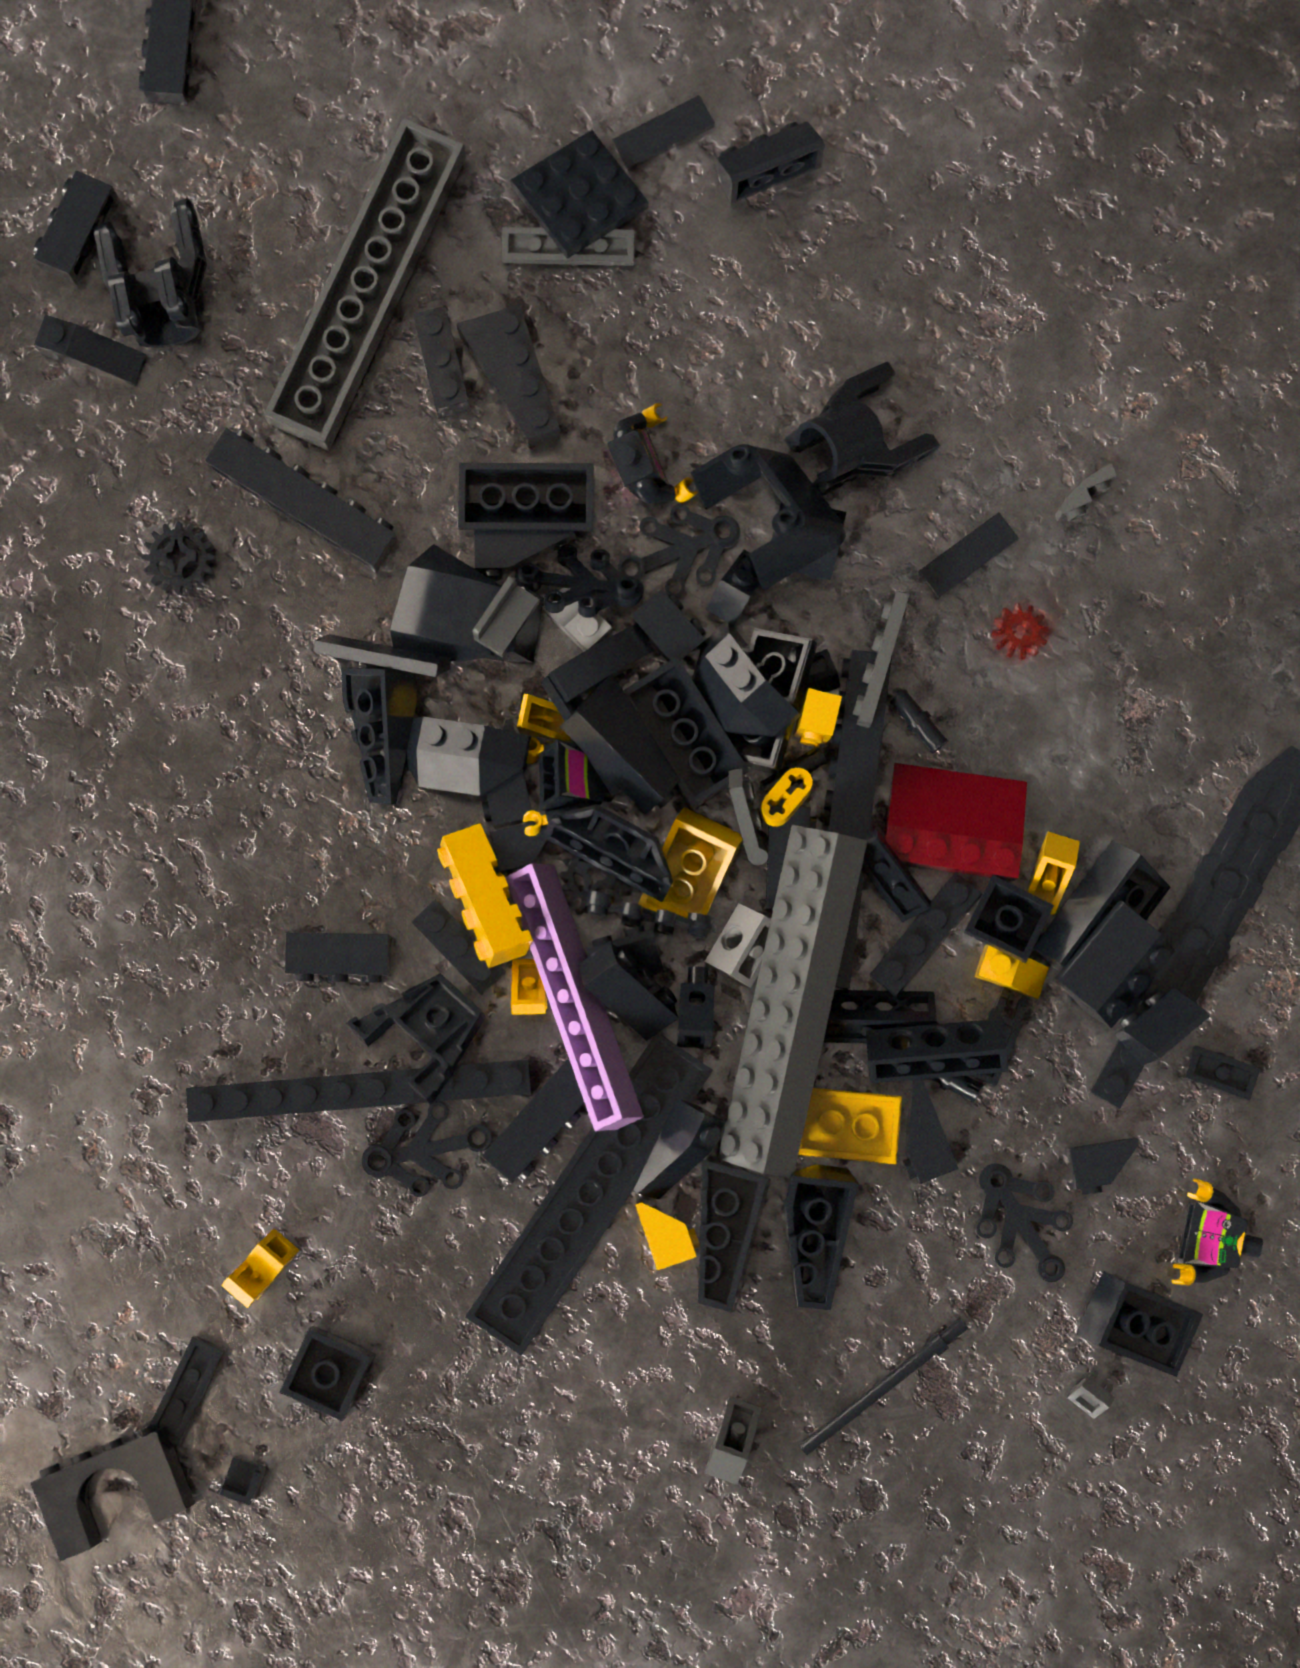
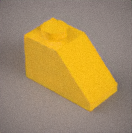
(1053, 868)
(1011, 973)
(667, 1236)

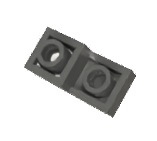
(1080, 499)

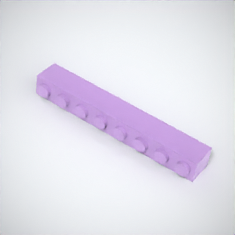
(577, 1011)

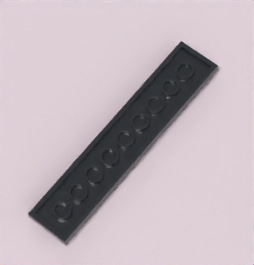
(584, 1201)

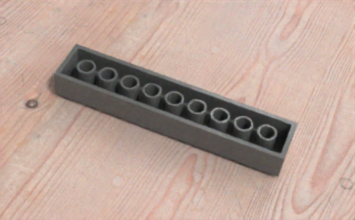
(365, 284)
(792, 1001)

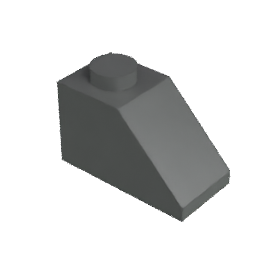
(733, 1441)

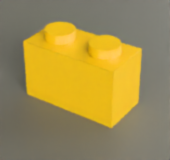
(818, 717)

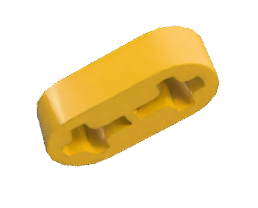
(792, 801)

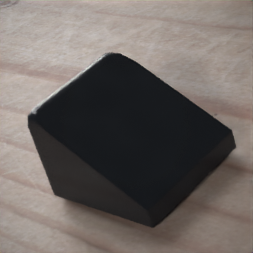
(823, 673)

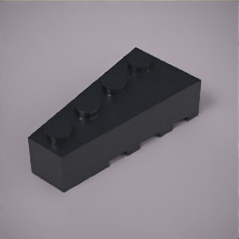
(729, 1223)

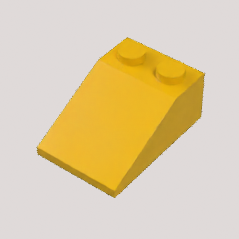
(699, 861)

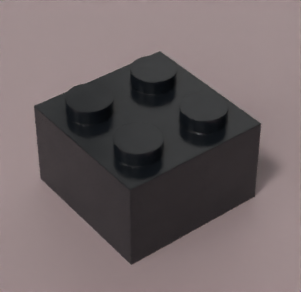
(327, 1373)

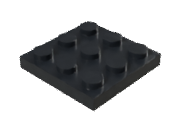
(579, 194)

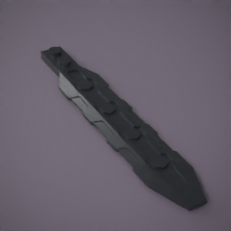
(1217, 900)

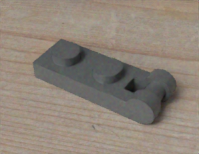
(748, 818)

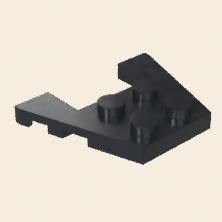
(436, 1019)

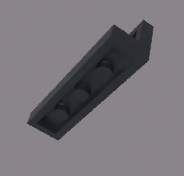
(851, 1025)

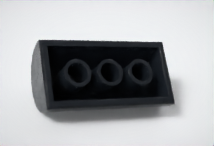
(789, 662)

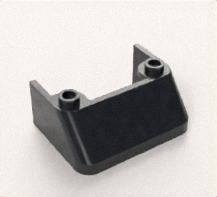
(803, 528)

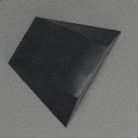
(442, 606)

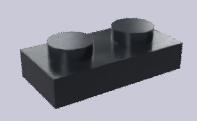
(1221, 1073)

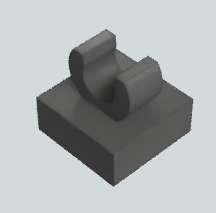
(1091, 1396)

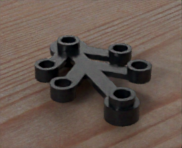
(684, 547)
(618, 589)
(665, 921)
(420, 1151)
(1018, 1218)

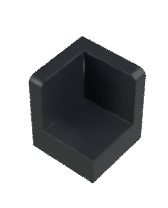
(243, 1480)

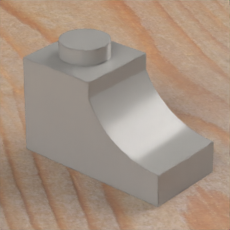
(581, 630)

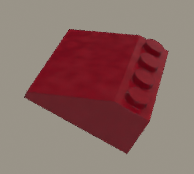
(956, 821)

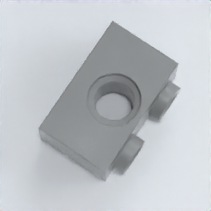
(741, 946)

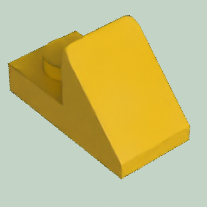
(527, 989)

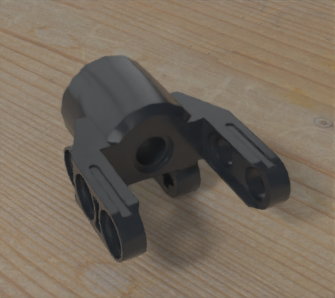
(160, 300)
(857, 435)

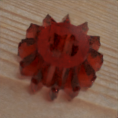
(1012, 621)

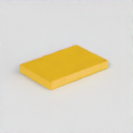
(852, 1126)

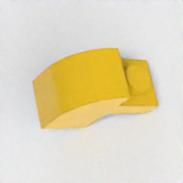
(261, 1268)

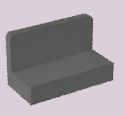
(505, 617)

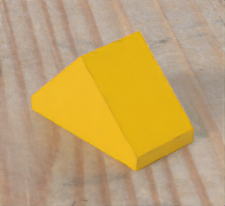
(540, 719)

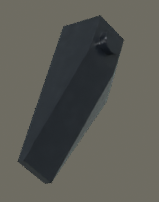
(383, 714)
(817, 1223)

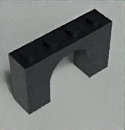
(64, 1491)

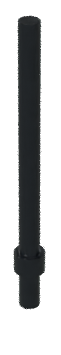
(936, 1344)

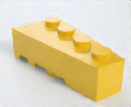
(484, 896)

